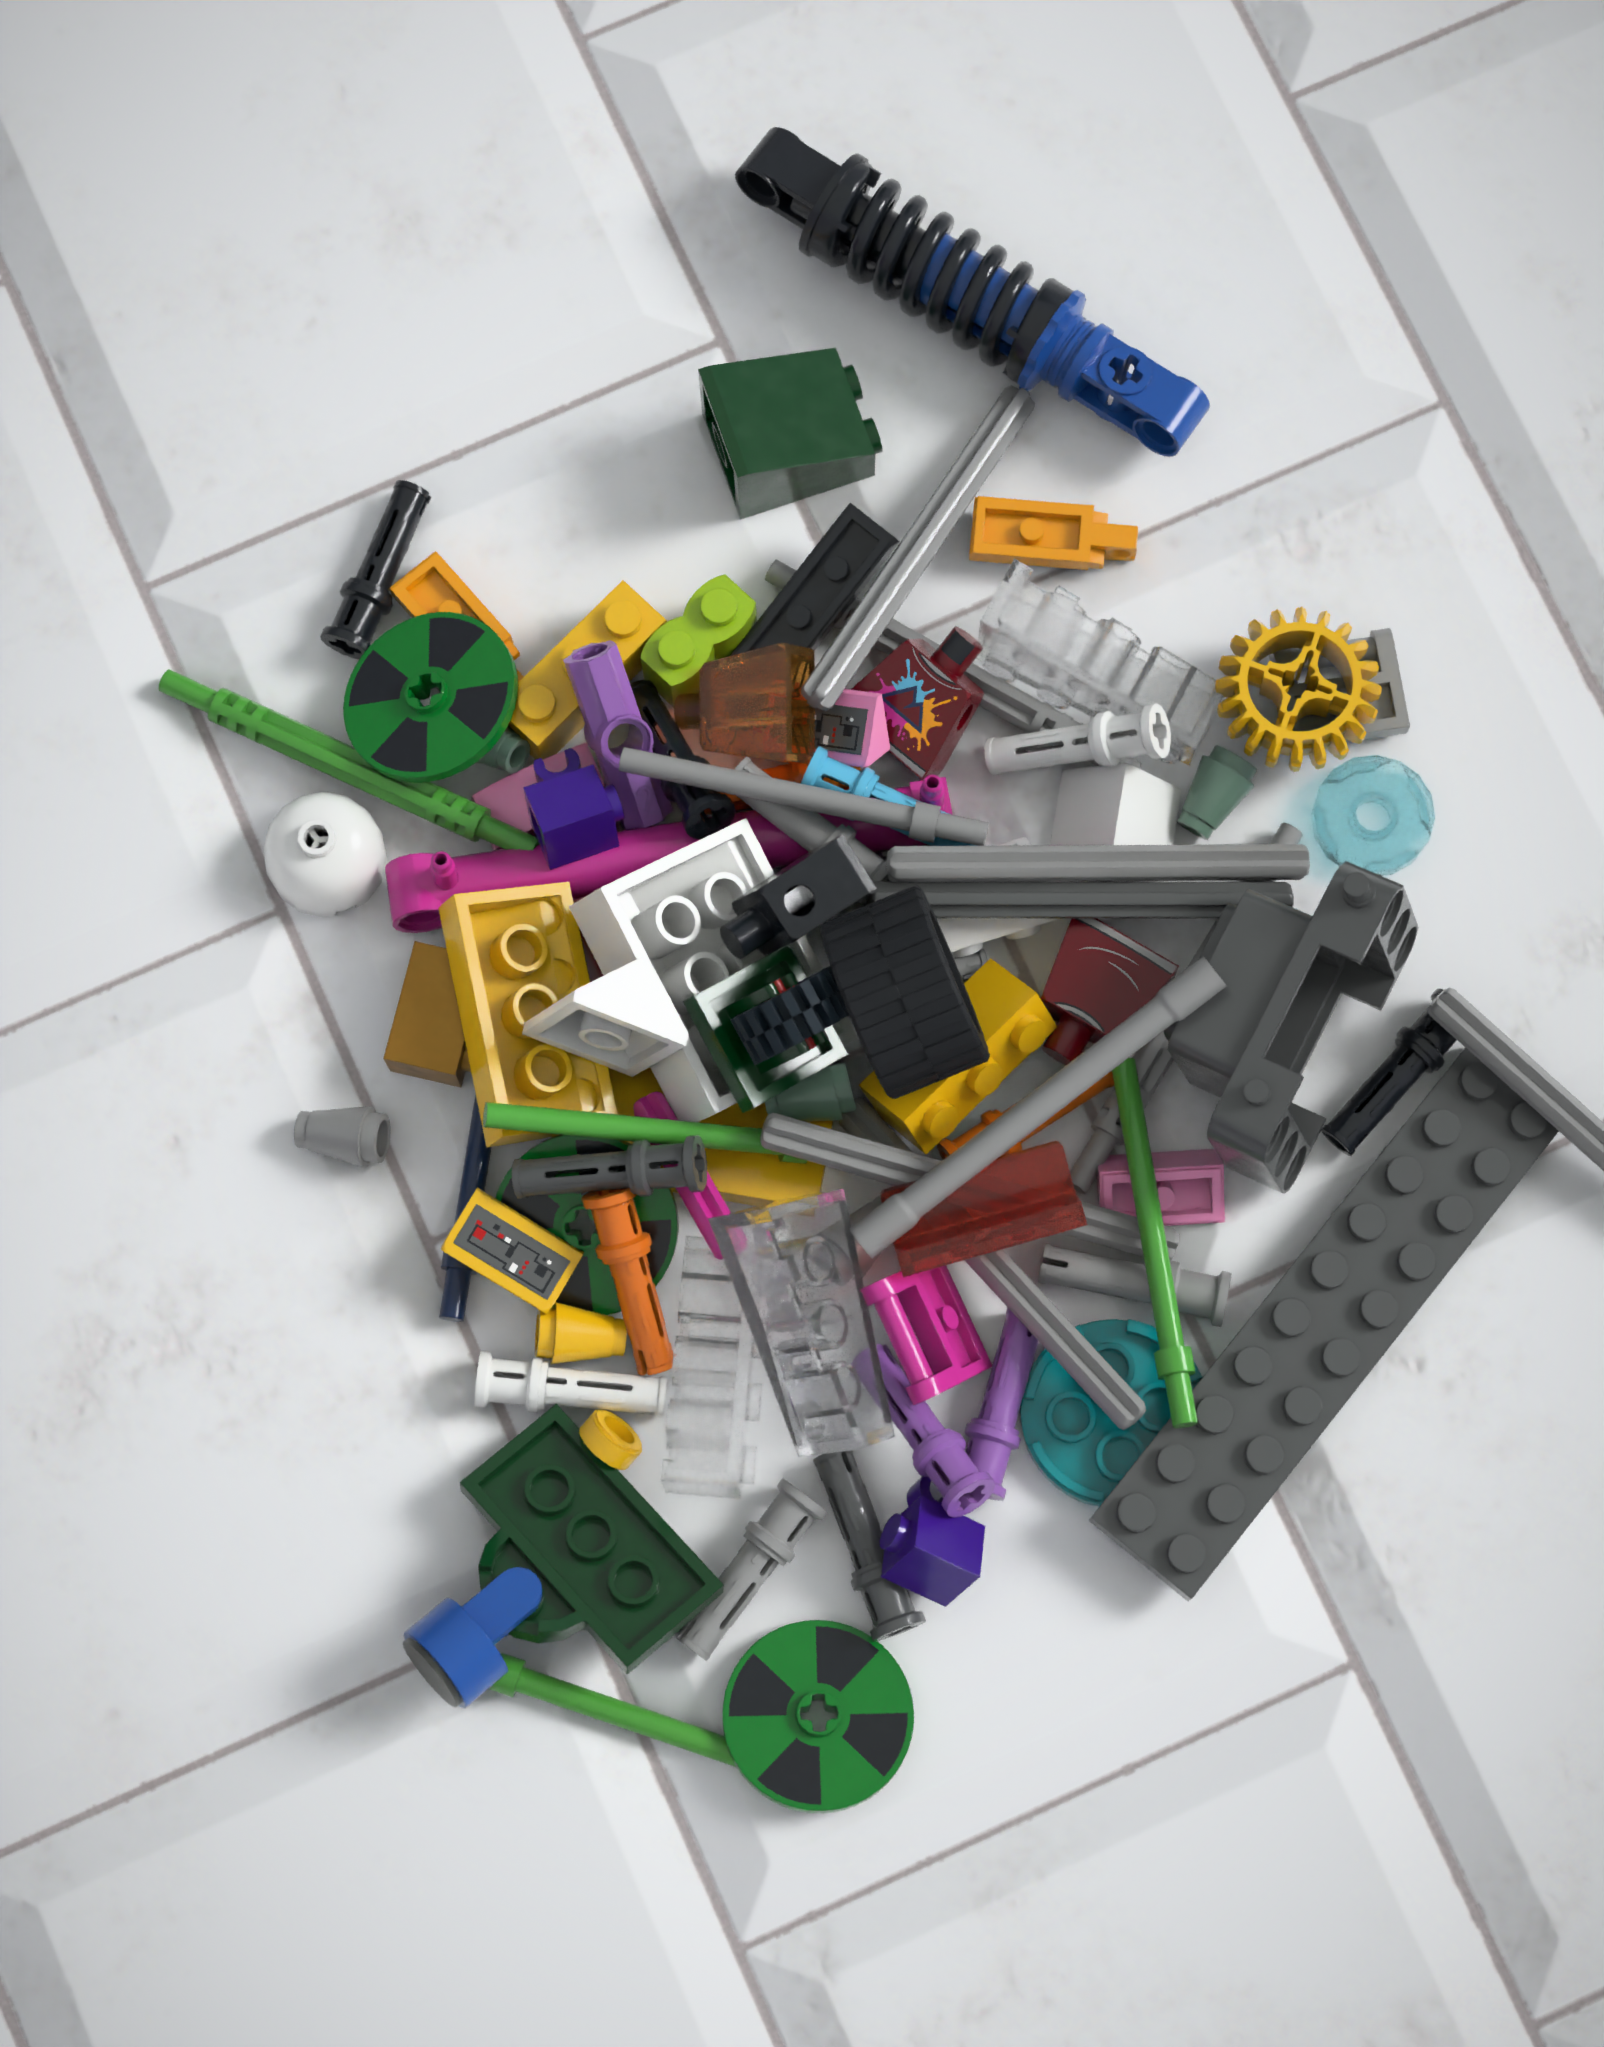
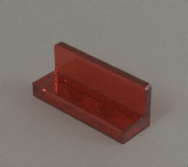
(1002, 1206)

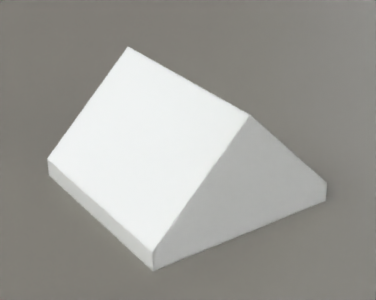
(1115, 807)
(615, 1020)

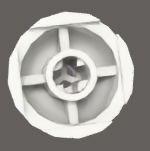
(331, 876)

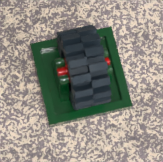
(770, 1026)

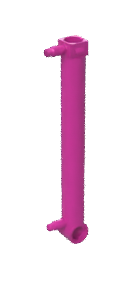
(425, 880)

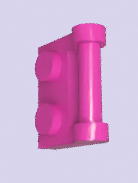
(941, 1325)

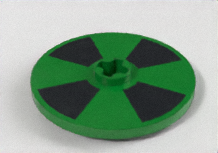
(461, 722)
(591, 1282)
(782, 1752)

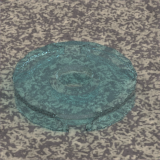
(1380, 782)

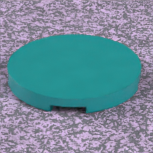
(1071, 1434)

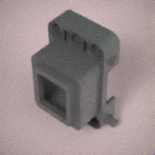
(1279, 993)

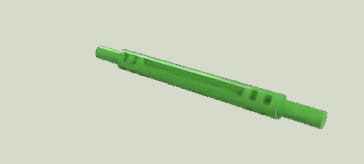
(344, 763)

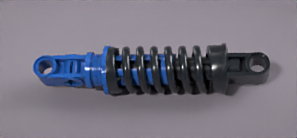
(967, 292)

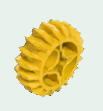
(1317, 699)

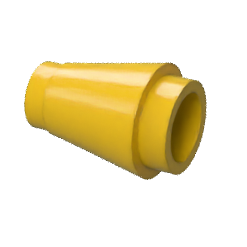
(578, 1335)

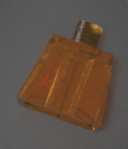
(754, 705)

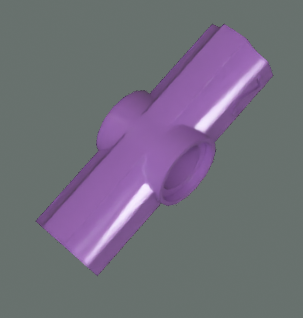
(605, 703)

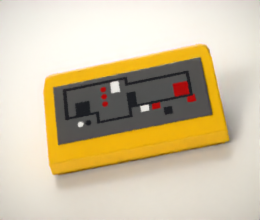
(512, 1251)

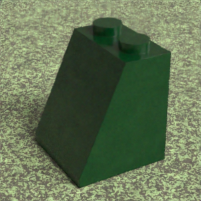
(787, 427)

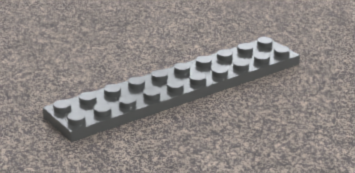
(1325, 1325)

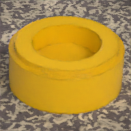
(611, 1439)

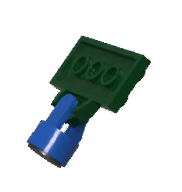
(566, 1557)

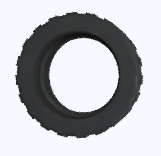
(904, 992)

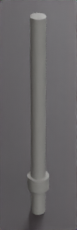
(922, 821)

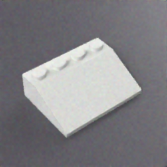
(675, 919)

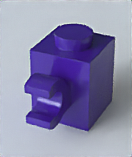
(572, 812)
(930, 1549)

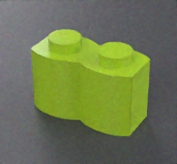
(709, 630)

